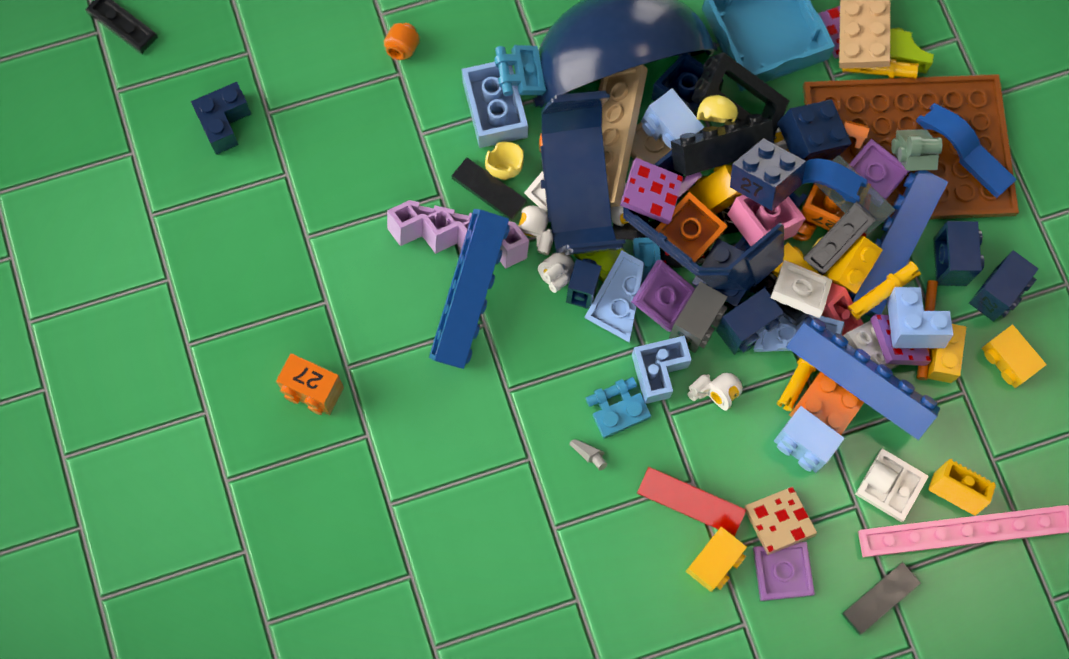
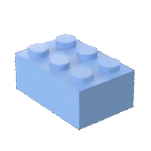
(493, 115)

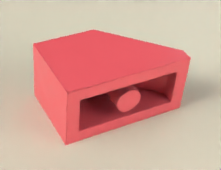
(837, 308)

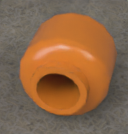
(401, 41)

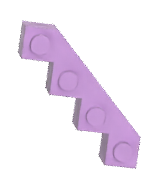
(445, 228)

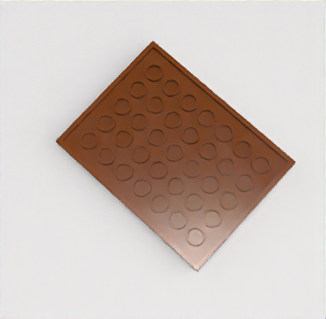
(896, 105)

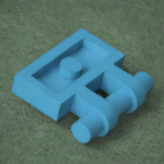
(527, 68)
(619, 415)

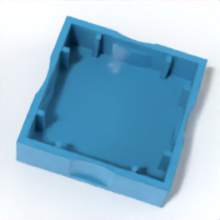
(769, 35)

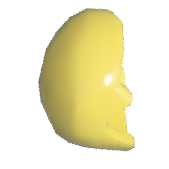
(717, 109)
(505, 160)

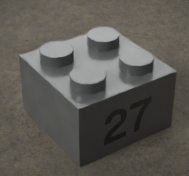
(699, 314)

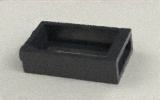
(722, 64)

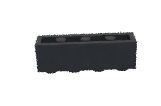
(719, 145)

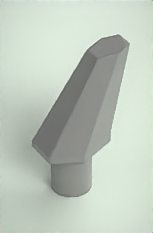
(589, 453)

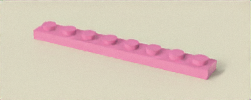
(964, 531)

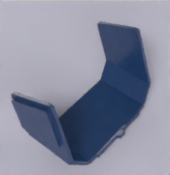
(577, 174)
(742, 273)

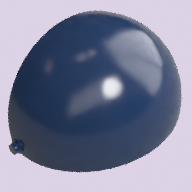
(614, 36)

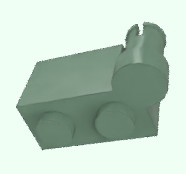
(917, 149)

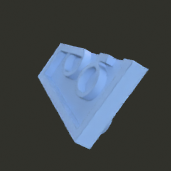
(613, 304)
(781, 335)

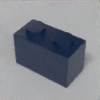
(583, 283)

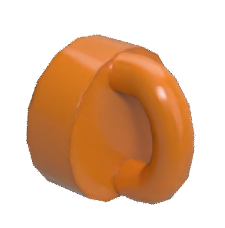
(807, 229)

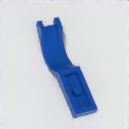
(970, 151)
(835, 177)

